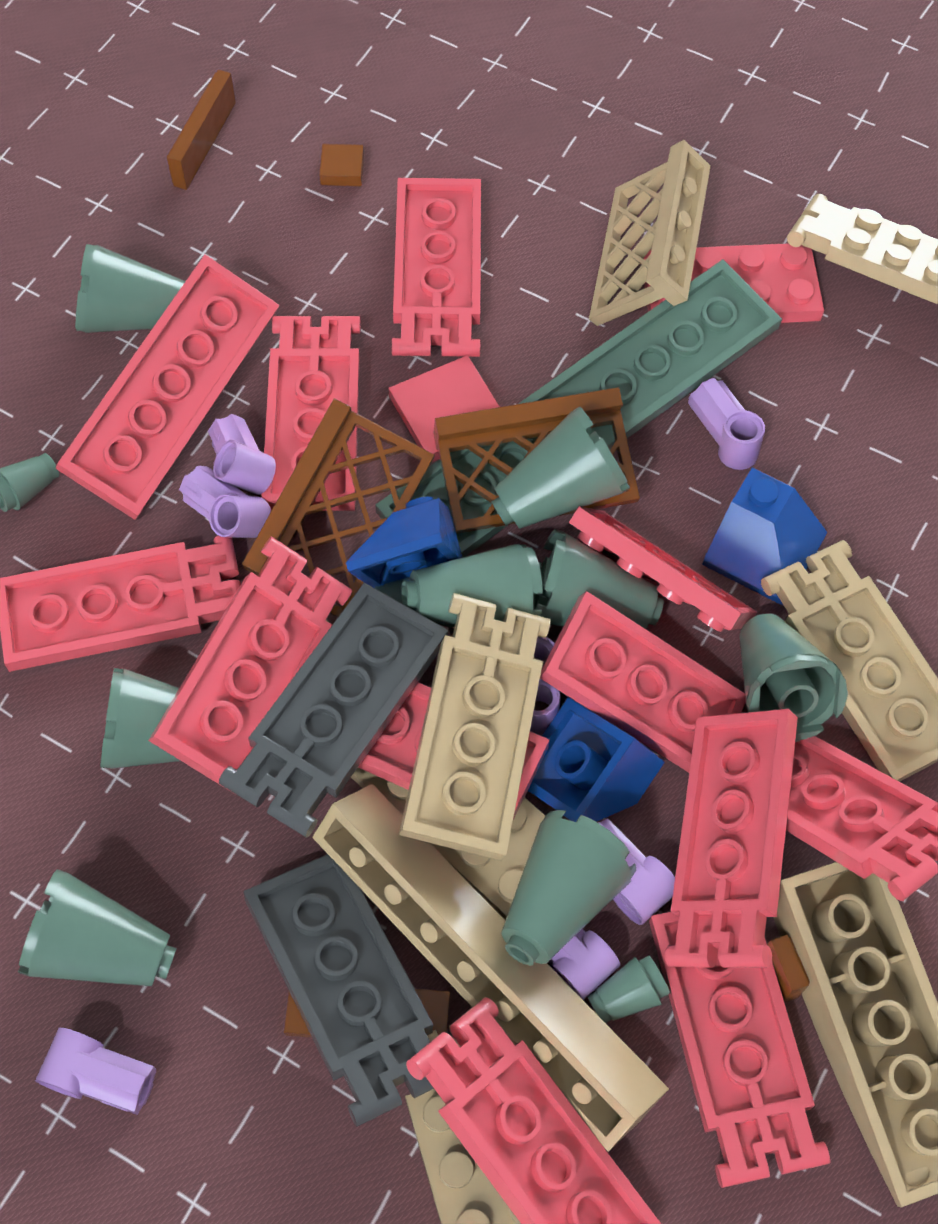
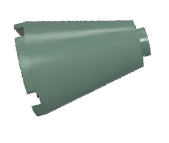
(121, 292)
(560, 474)
(578, 569)
(497, 576)
(790, 674)
(131, 718)
(564, 885)
(92, 939)

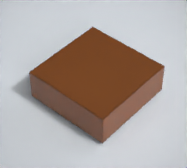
(341, 165)
(788, 968)

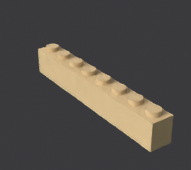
(466, 946)

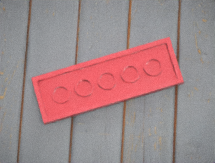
(167, 387)

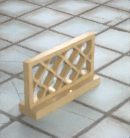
(671, 236)

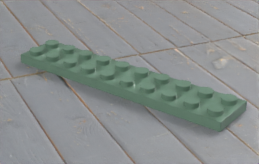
(651, 363)

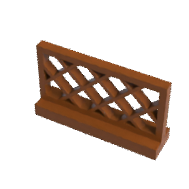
(518, 424)
(309, 478)

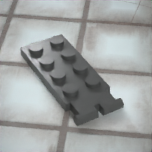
(335, 708)
(344, 982)

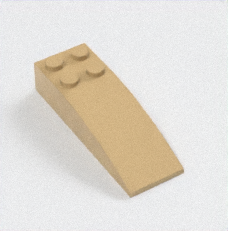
(871, 1016)

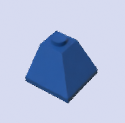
(763, 533)
(407, 542)
(592, 766)

